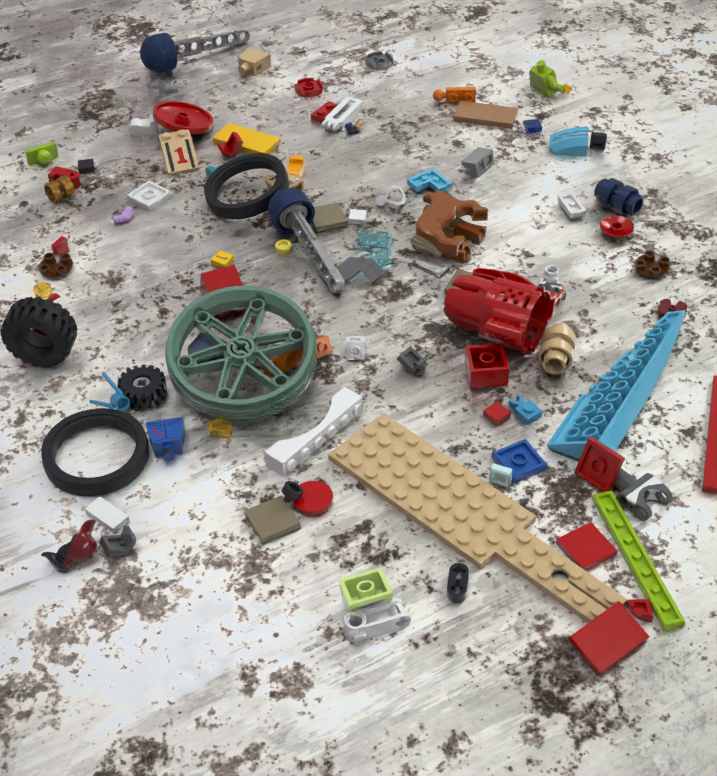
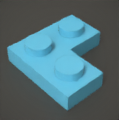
(429, 179)

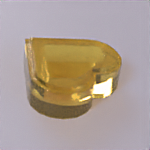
(220, 427)

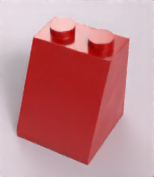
(220, 279)

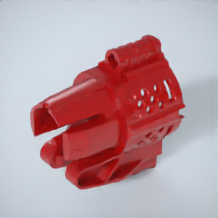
(501, 317)

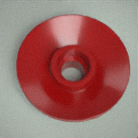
(617, 226)

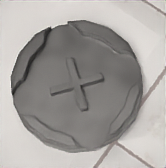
(379, 61)

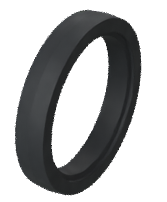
(236, 166)
(96, 485)

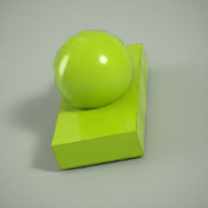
(41, 154)

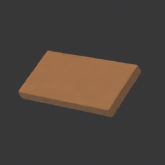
(485, 114)

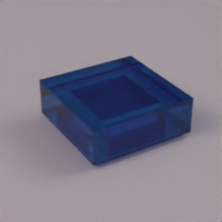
(532, 126)

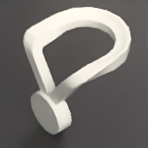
(382, 199)

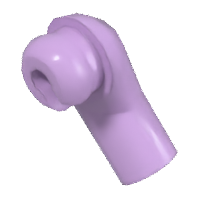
(125, 216)

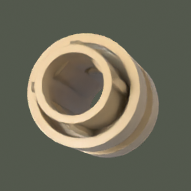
(557, 348)

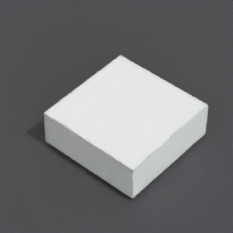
(357, 216)

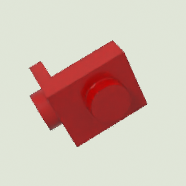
(232, 145)

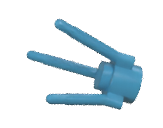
(117, 400)

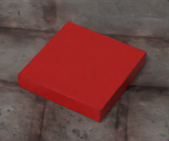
(599, 465)
(586, 546)

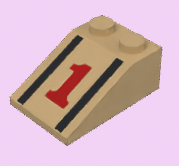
(178, 152)

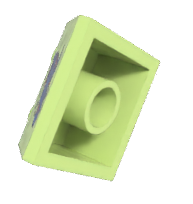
(365, 589)

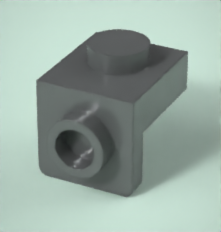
(412, 360)
(118, 544)

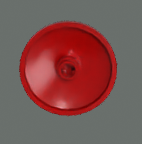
(182, 116)

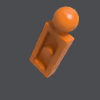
(455, 94)

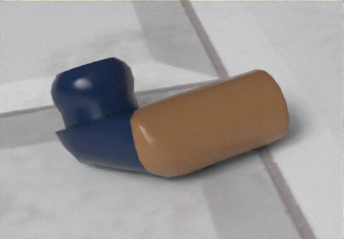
(354, 128)

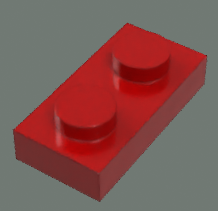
(320, 114)

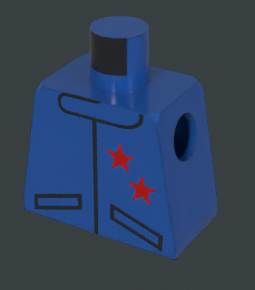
(166, 437)

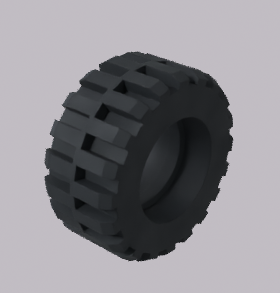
(43, 316)

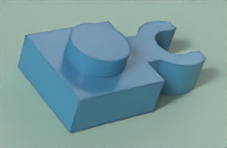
(524, 410)

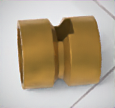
(58, 189)

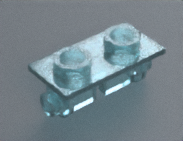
(368, 239)
(381, 257)

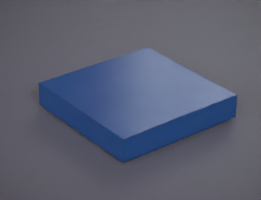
(521, 459)

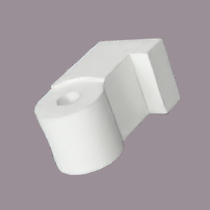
(143, 127)

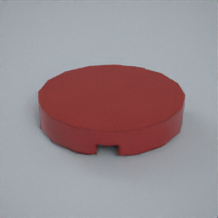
(308, 87)
(315, 498)

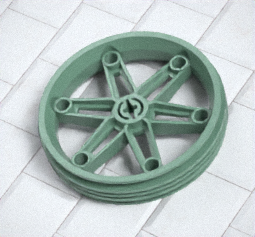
(241, 353)

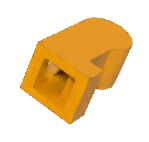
(296, 165)

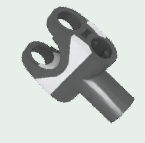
(637, 492)

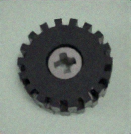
(143, 387)

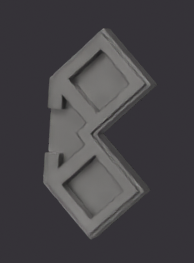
(354, 265)

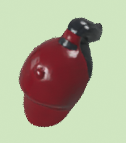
(77, 550)

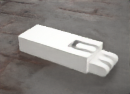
(343, 114)

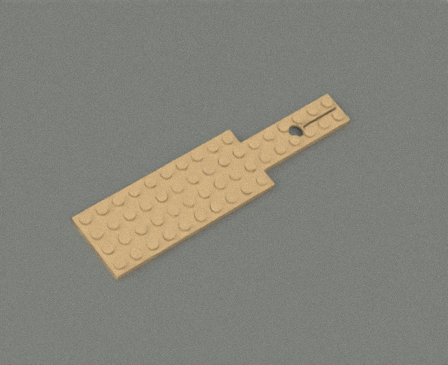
(464, 512)

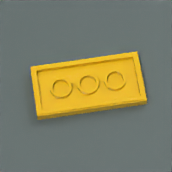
(252, 140)

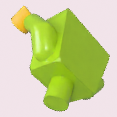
(545, 81)

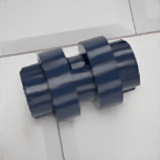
(623, 199)

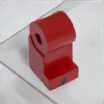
(73, 175)

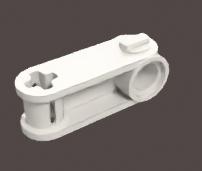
(375, 620)

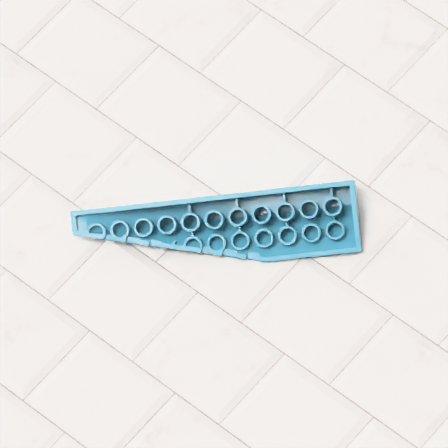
(620, 395)

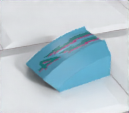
(570, 142)

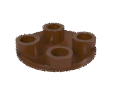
(652, 264)
(55, 265)

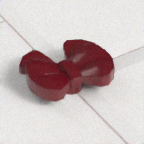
(665, 306)

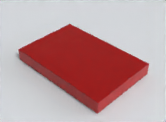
(608, 638)

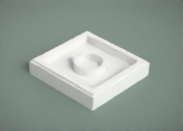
(149, 196)

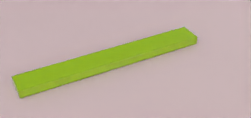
(638, 561)

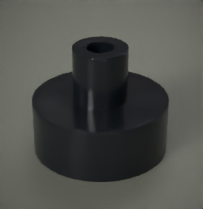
(291, 491)

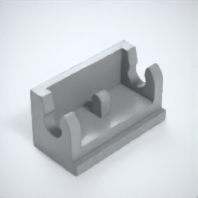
(478, 161)

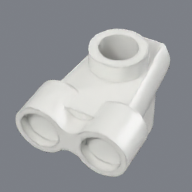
(551, 275)

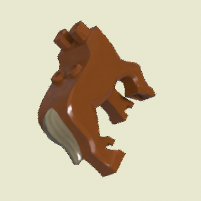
(442, 221)

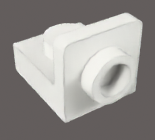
(355, 347)

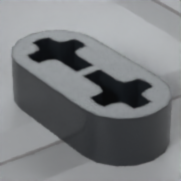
(456, 582)

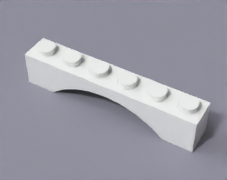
(289, 453)

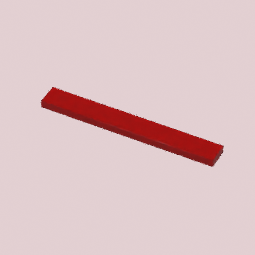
(710, 465)

